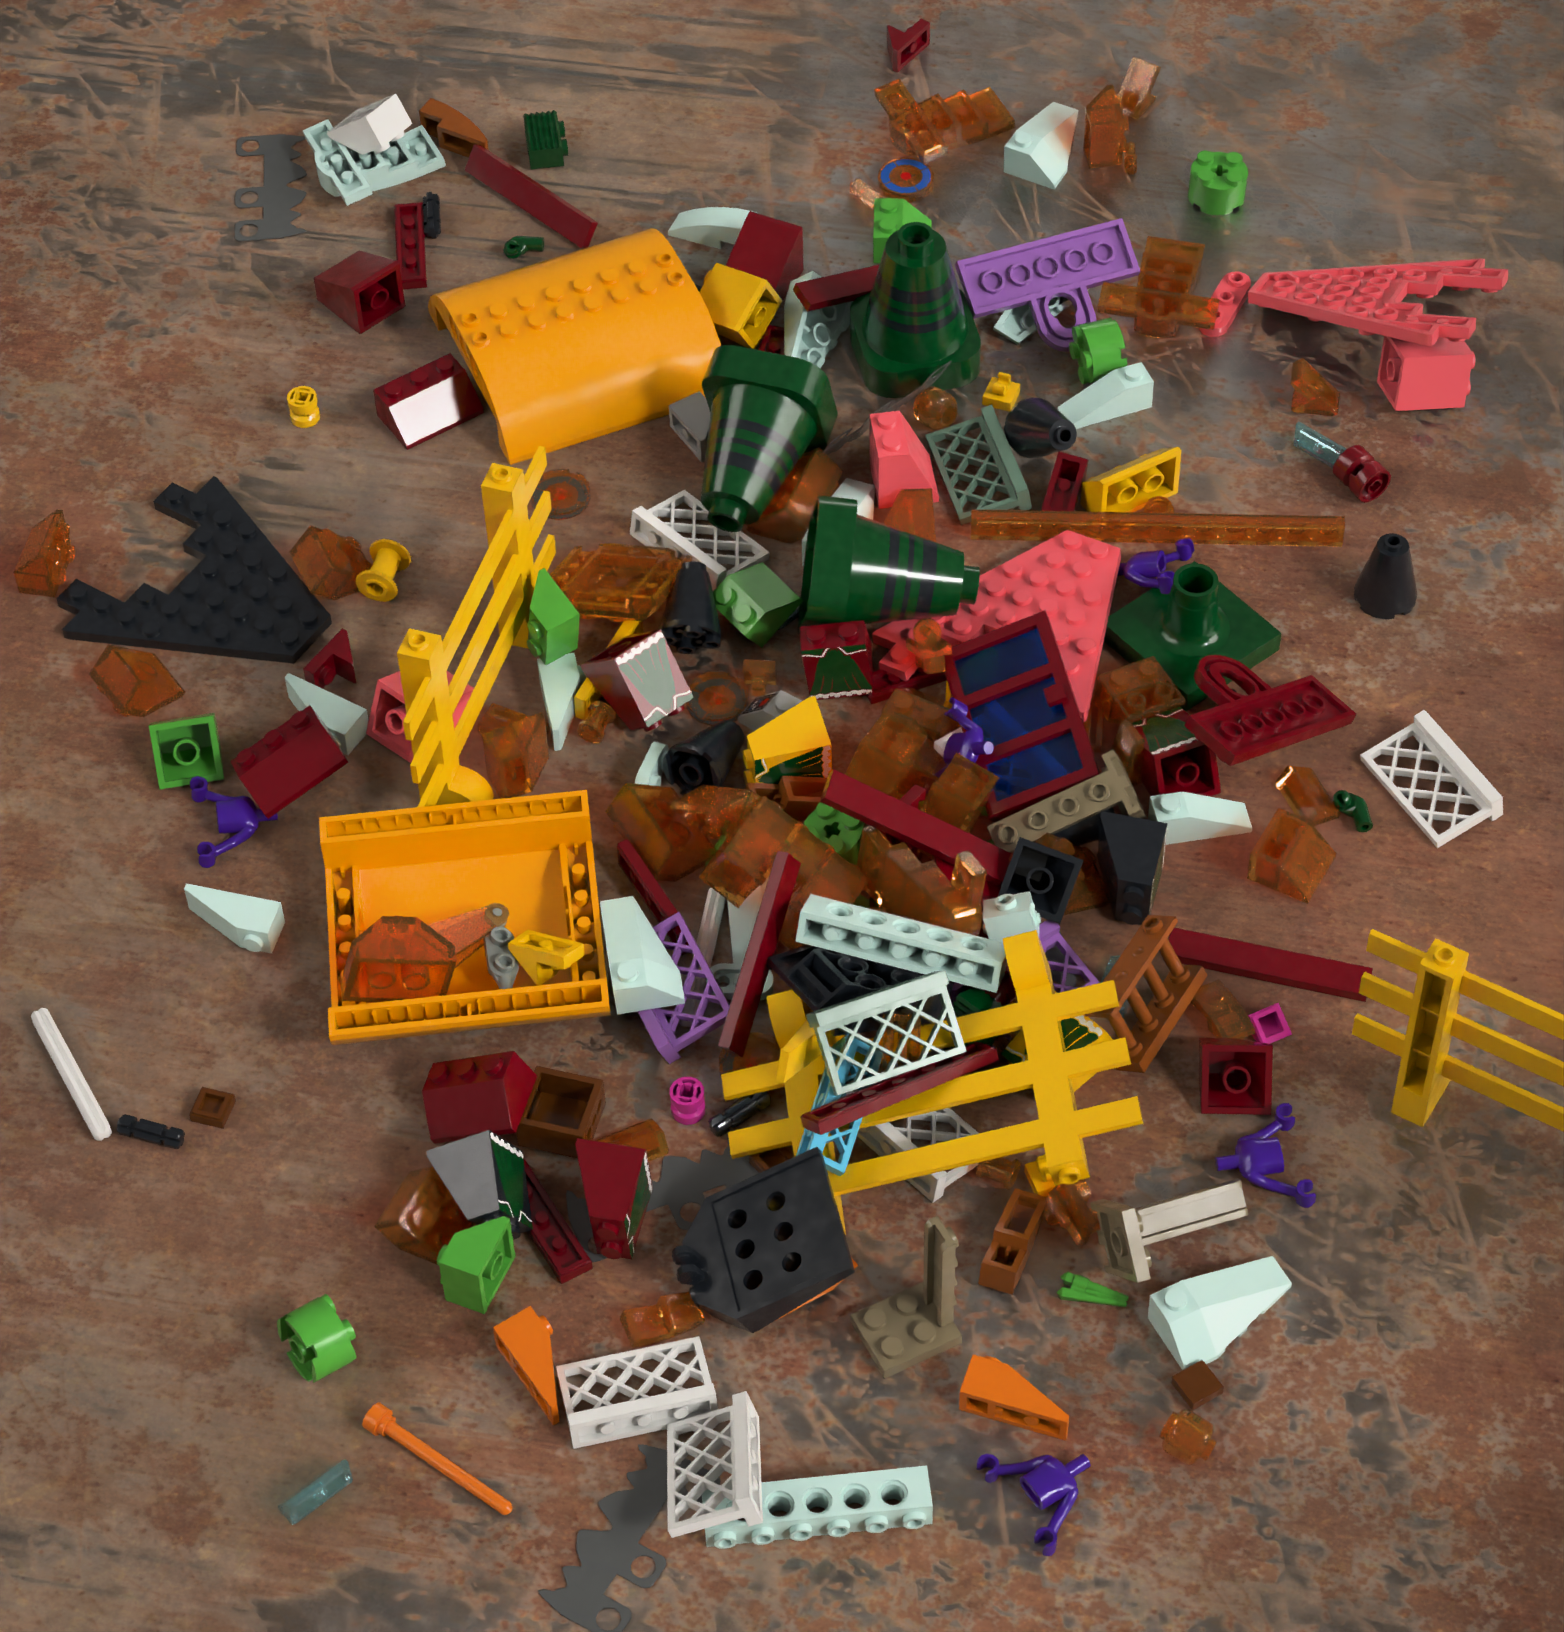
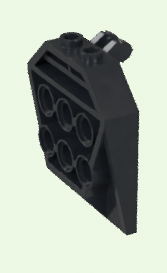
(831, 977)
(750, 1221)

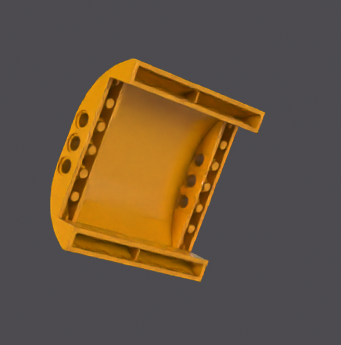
(582, 341)
(451, 861)

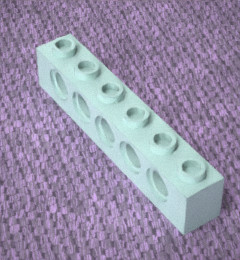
(901, 942)
(833, 1494)

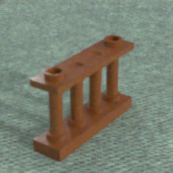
(1169, 997)

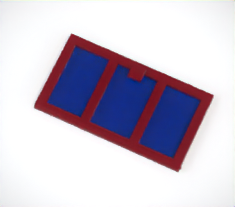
(1026, 709)

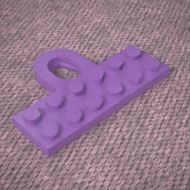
(1049, 269)

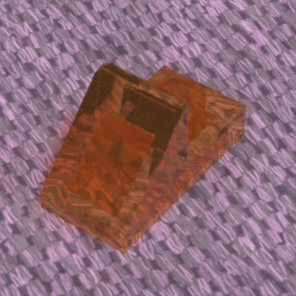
(1138, 86)
(1312, 391)

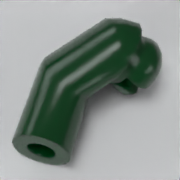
(521, 244)
(1354, 807)

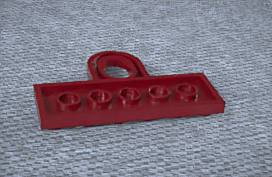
(1265, 717)

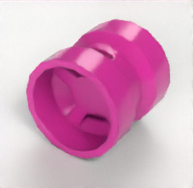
(687, 1100)

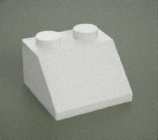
(372, 126)

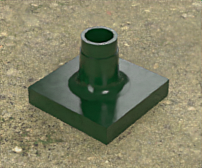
(1188, 624)

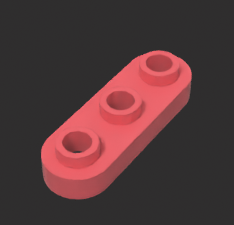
(1232, 294)

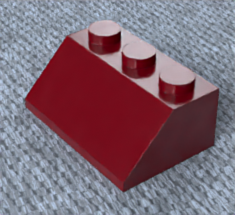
(427, 401)
(289, 761)
(476, 1095)

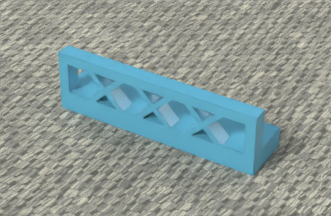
(826, 1095)

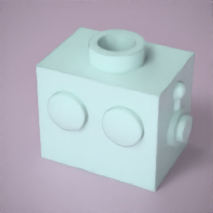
(1009, 916)

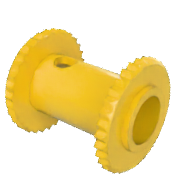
(388, 559)

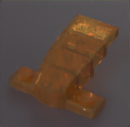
(939, 123)
(1163, 291)
(919, 889)

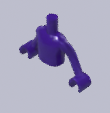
(1150, 564)
(969, 743)
(233, 816)
(1261, 1156)
(1044, 1483)

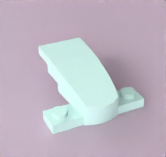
(356, 175)

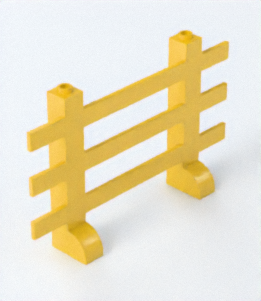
(425, 657)
(1433, 1021)
(1046, 1071)

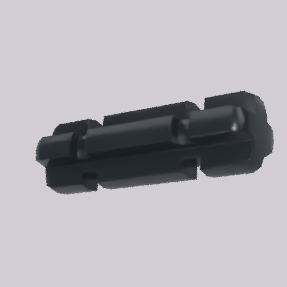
(431, 215)
(738, 1113)
(150, 1131)

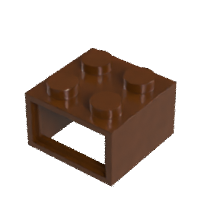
(562, 1111)

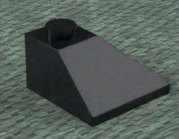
(1044, 873)

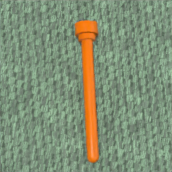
(380, 1421)

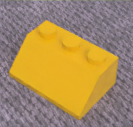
(1134, 483)

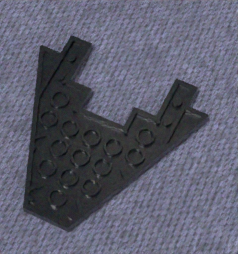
(231, 605)

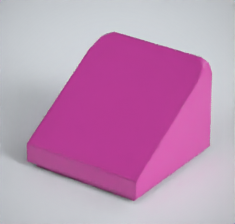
(1269, 1024)

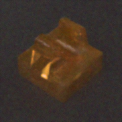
(759, 674)

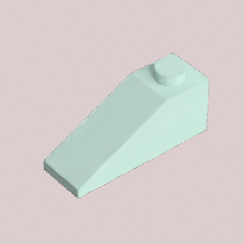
(1110, 397)
(559, 685)
(343, 718)
(1198, 816)
(242, 918)

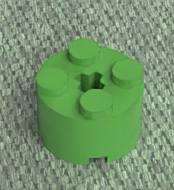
(1217, 182)
(1097, 349)
(837, 830)
(317, 1339)

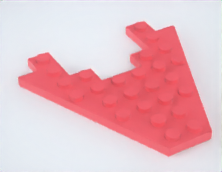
(1373, 296)
(1064, 576)

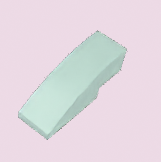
(709, 225)

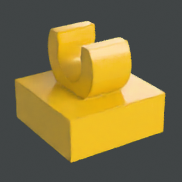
(1001, 392)
(1039, 1176)

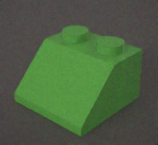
(889, 217)
(756, 602)
(552, 621)
(186, 750)
(476, 1263)

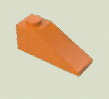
(528, 1350)
(1004, 1395)

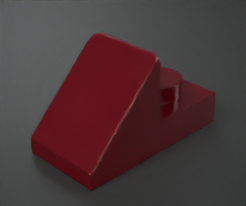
(907, 45)
(1065, 483)
(331, 660)

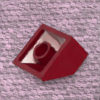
(1235, 1076)

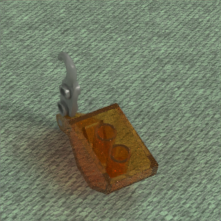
(417, 960)

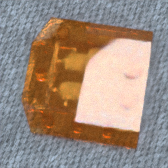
(618, 580)

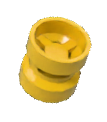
(303, 406)

